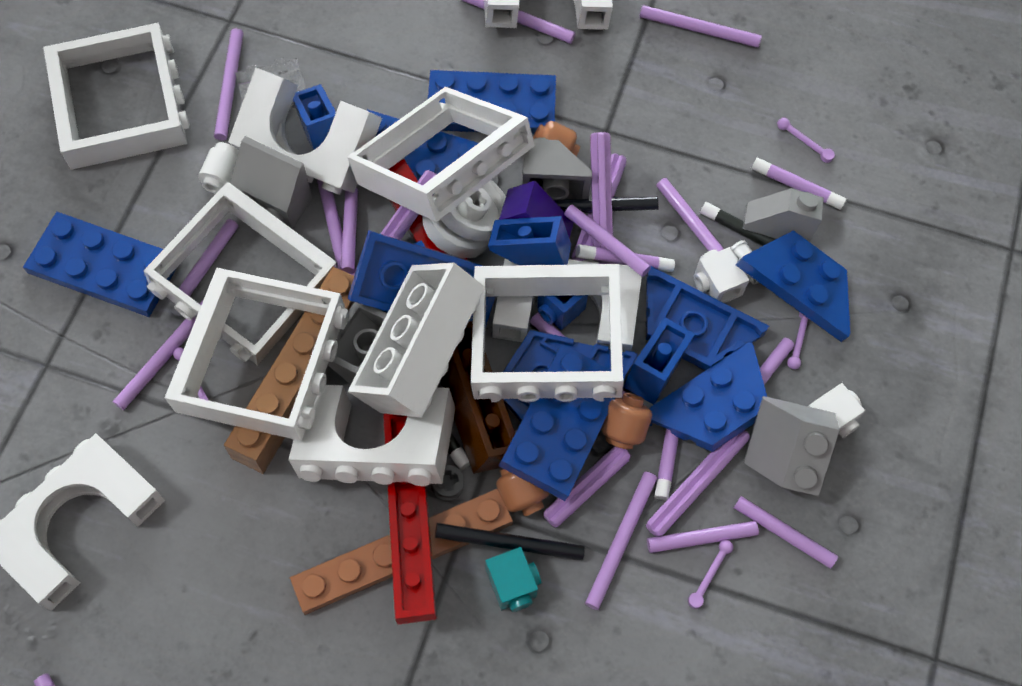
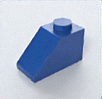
(314, 113)
(531, 240)
(658, 360)

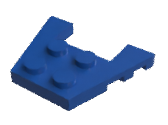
(538, 352)

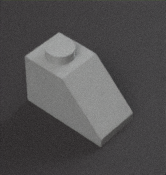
(783, 213)

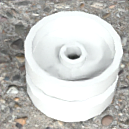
(469, 225)

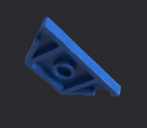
(804, 280)
(716, 325)
(716, 402)

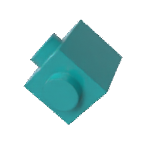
(513, 579)

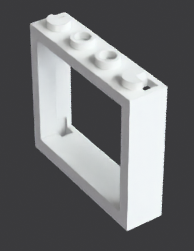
(124, 142)
(506, 142)
(270, 227)
(548, 281)
(207, 331)

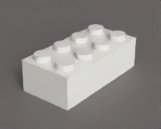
(417, 339)

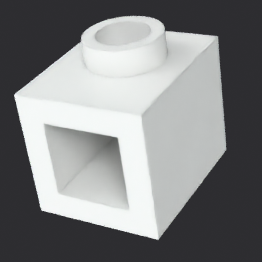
(720, 276)
(845, 406)

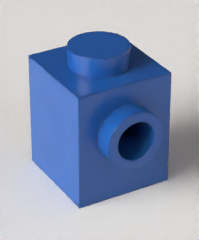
(561, 309)

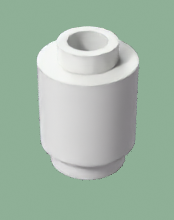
(218, 167)

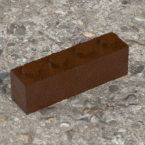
(481, 423)

